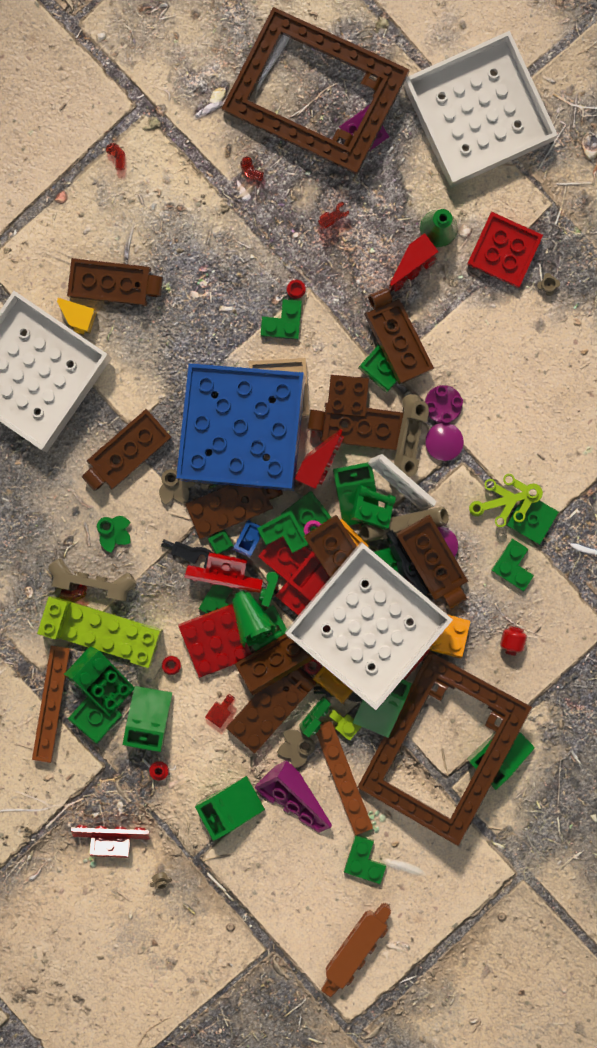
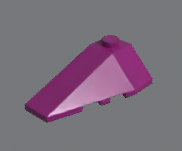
(289, 789)

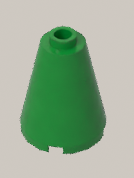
(439, 227)
(251, 619)

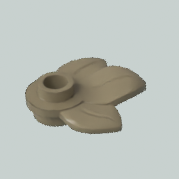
(176, 489)
(293, 747)

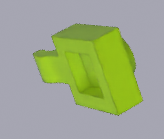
(344, 724)

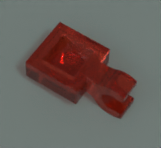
(328, 219)
(219, 713)

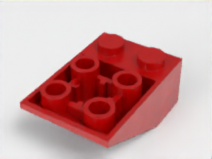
(419, 255)
(313, 466)

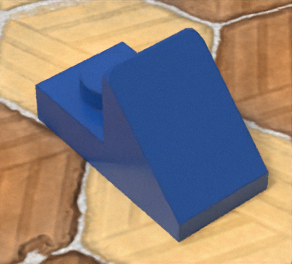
(248, 539)

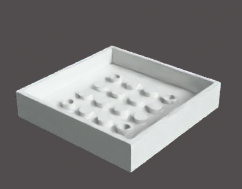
(480, 109)
(38, 374)
(368, 626)

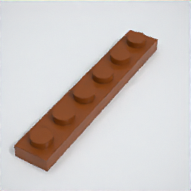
(51, 704)
(343, 778)

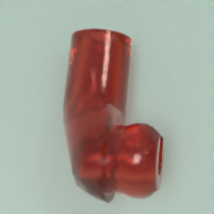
(118, 153)
(249, 171)
(74, 596)

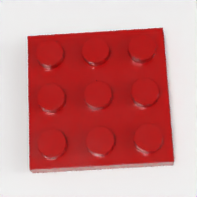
(505, 249)
(213, 640)

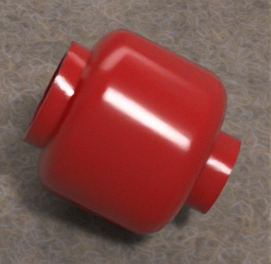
(513, 640)

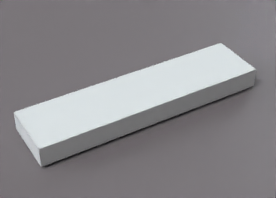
(402, 482)

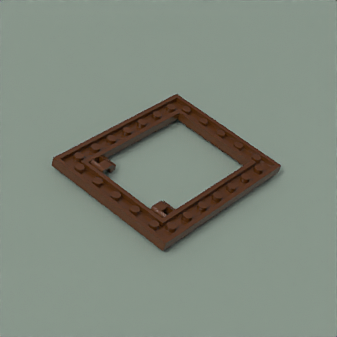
(357, 146)
(503, 706)

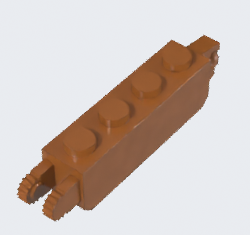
(355, 949)

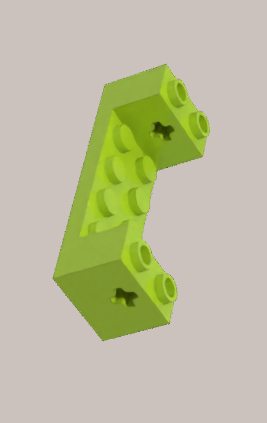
(100, 630)

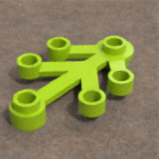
(508, 499)

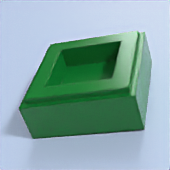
(220, 542)

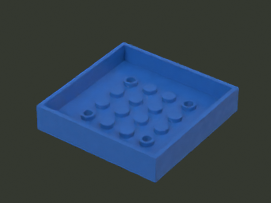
(241, 426)

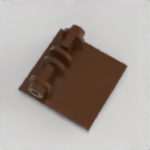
(347, 395)

